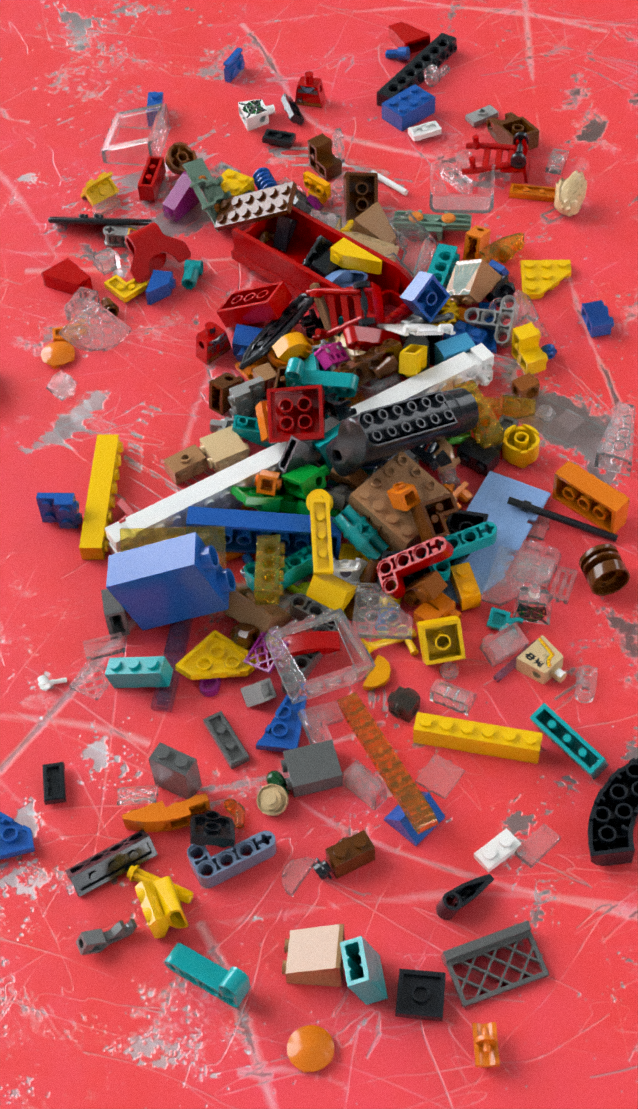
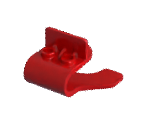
(149, 250)

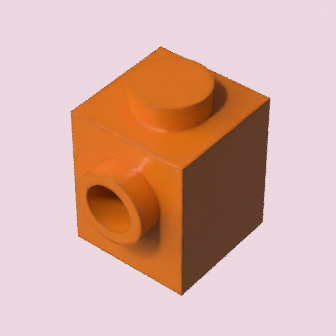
(268, 482)
(403, 496)

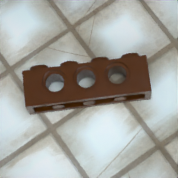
(375, 355)

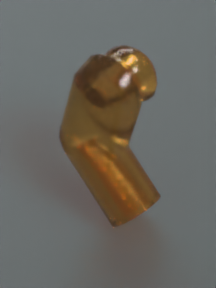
(236, 810)

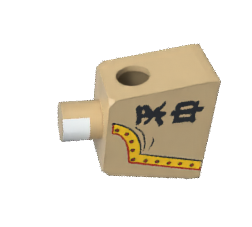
(541, 662)

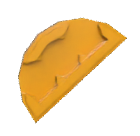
(379, 675)

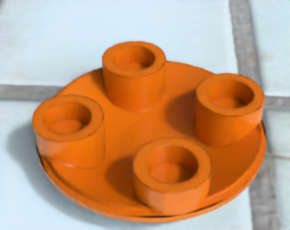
(58, 354)
(310, 1048)

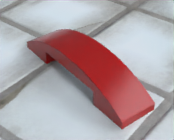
(310, 642)

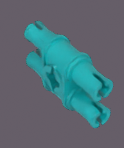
(360, 533)

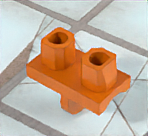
(461, 492)
(485, 1045)

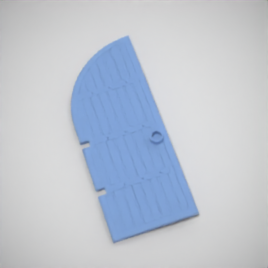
(510, 521)

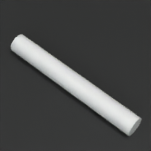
(393, 185)

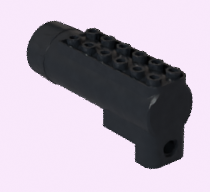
(399, 427)

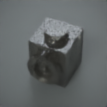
(404, 703)

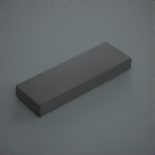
(226, 740)

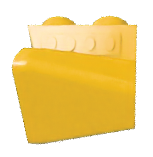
(161, 906)

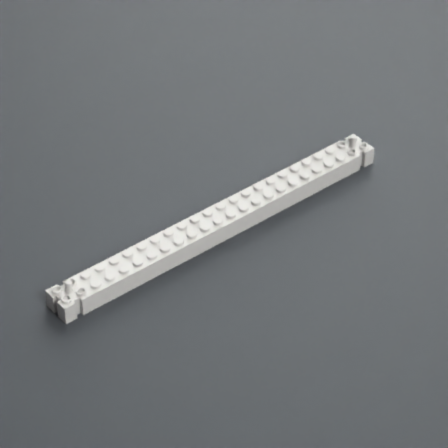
(216, 489)

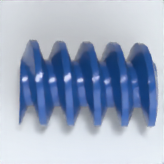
(263, 178)

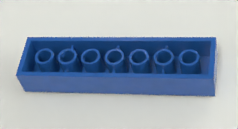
(244, 527)

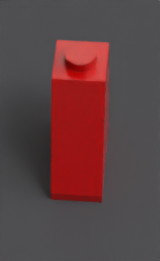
(408, 36)
(66, 277)

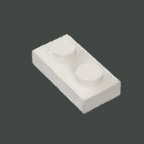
(424, 131)
(497, 850)

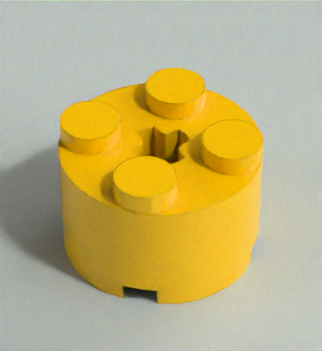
(521, 445)

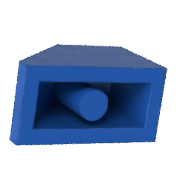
(159, 286)

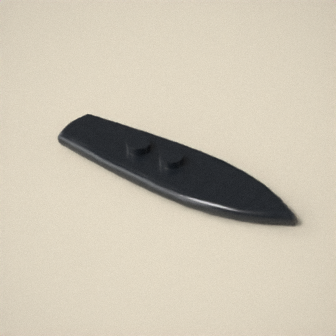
(98, 219)
(276, 329)

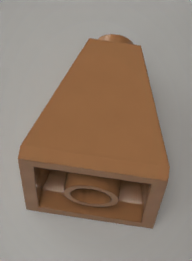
(375, 224)

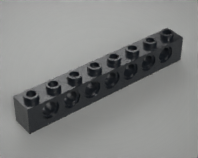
(413, 73)

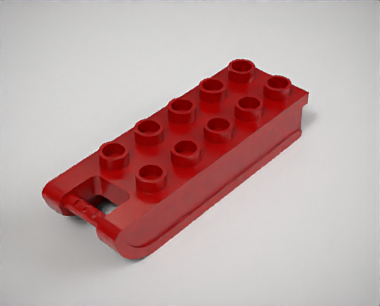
(288, 265)

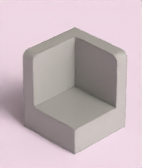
(258, 692)

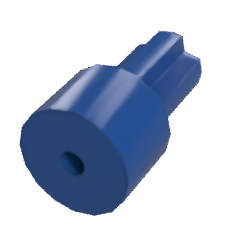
(401, 53)

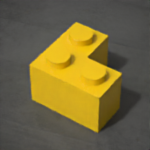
(526, 349)

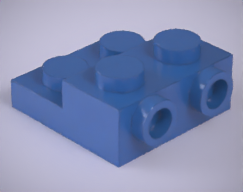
(59, 508)

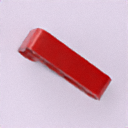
(365, 338)
(437, 551)

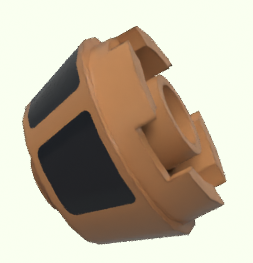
(444, 454)

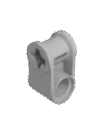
(116, 236)

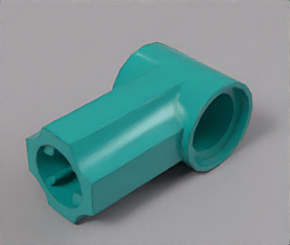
(192, 270)

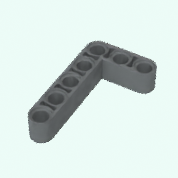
(308, 607)

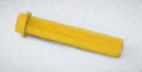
(138, 875)

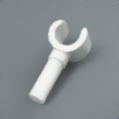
(45, 684)

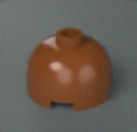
(178, 155)

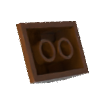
(359, 192)

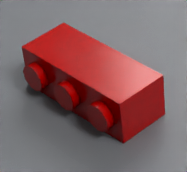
(151, 178)

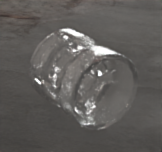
(449, 475)

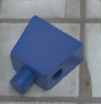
(242, 338)

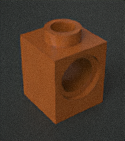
(525, 386)

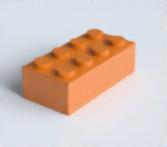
(590, 497)

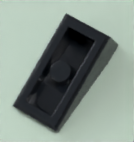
(284, 231)

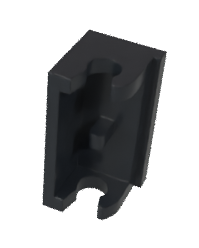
(338, 409)

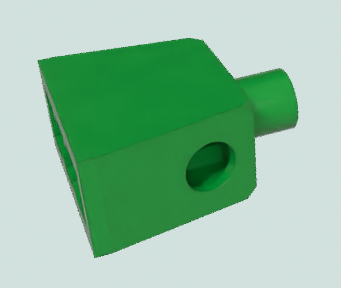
(305, 479)

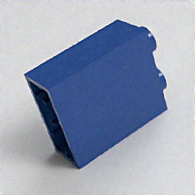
(169, 581)

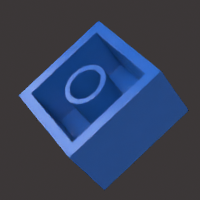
(425, 296)

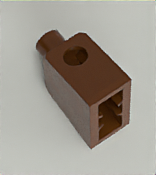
(219, 392)

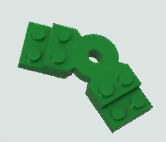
(279, 503)

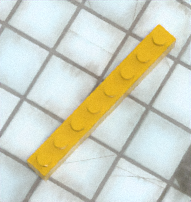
(101, 497)

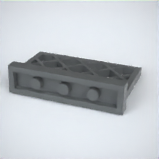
(488, 944)

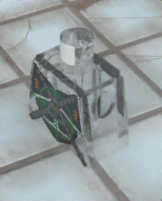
(533, 605)

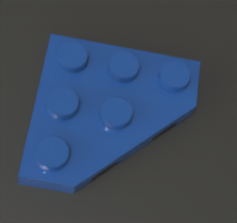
(14, 838)

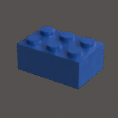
(408, 107)

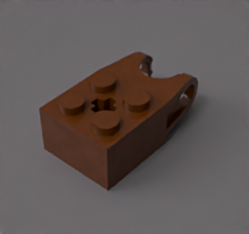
(504, 130)

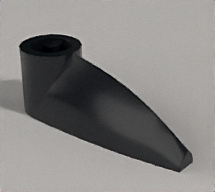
(461, 896)

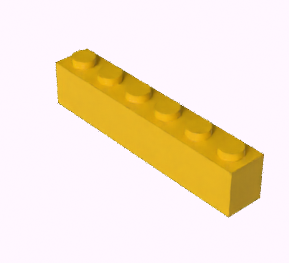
(477, 737)

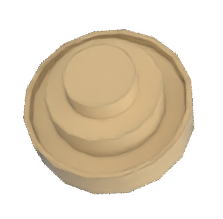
(272, 799)

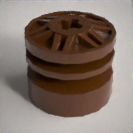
(604, 569)

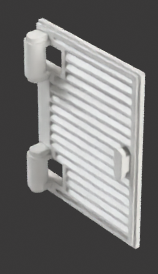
(418, 329)

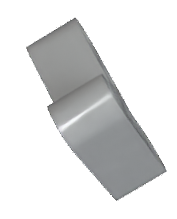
(499, 317)

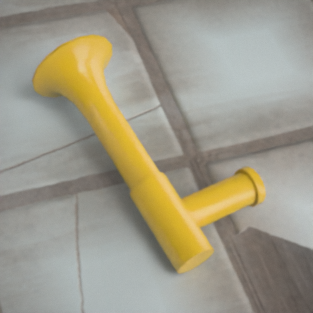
(371, 646)

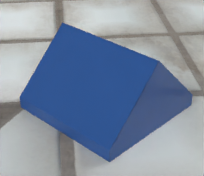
(400, 823)

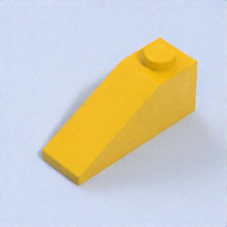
(354, 257)

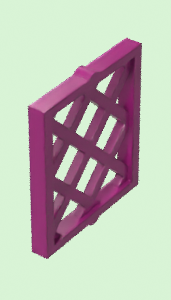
(254, 649)

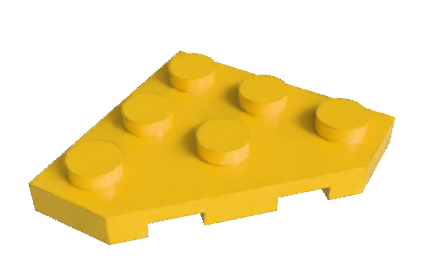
(542, 275)
(215, 658)

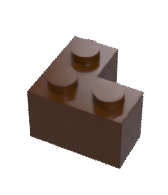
(321, 157)
(430, 516)

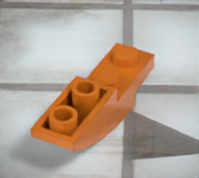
(158, 818)

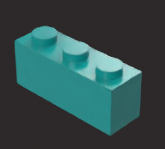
(139, 672)

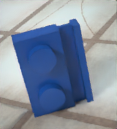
(233, 65)

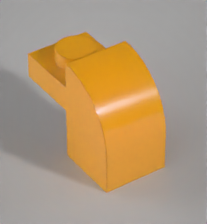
(291, 346)

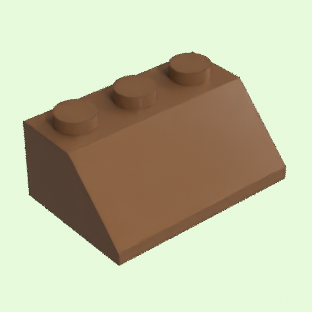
(244, 609)

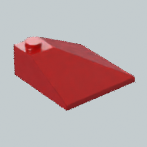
(296, 412)

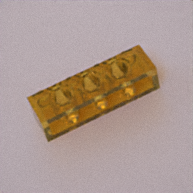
(488, 429)
(268, 569)

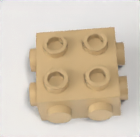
(223, 449)

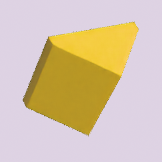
(331, 591)

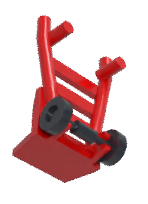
(515, 163)
(372, 303)

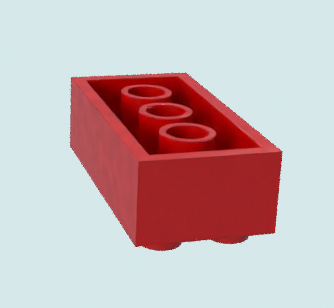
(255, 305)

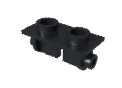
(318, 249)

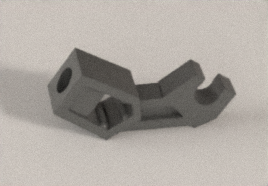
(96, 940)

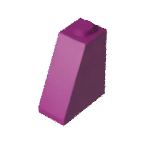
(180, 199)

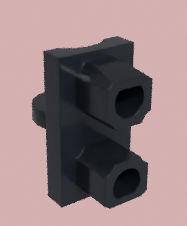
(501, 289)
(313, 321)

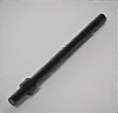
(527, 506)

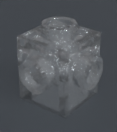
(62, 385)

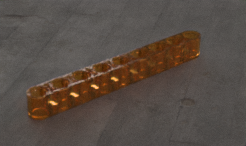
(387, 763)

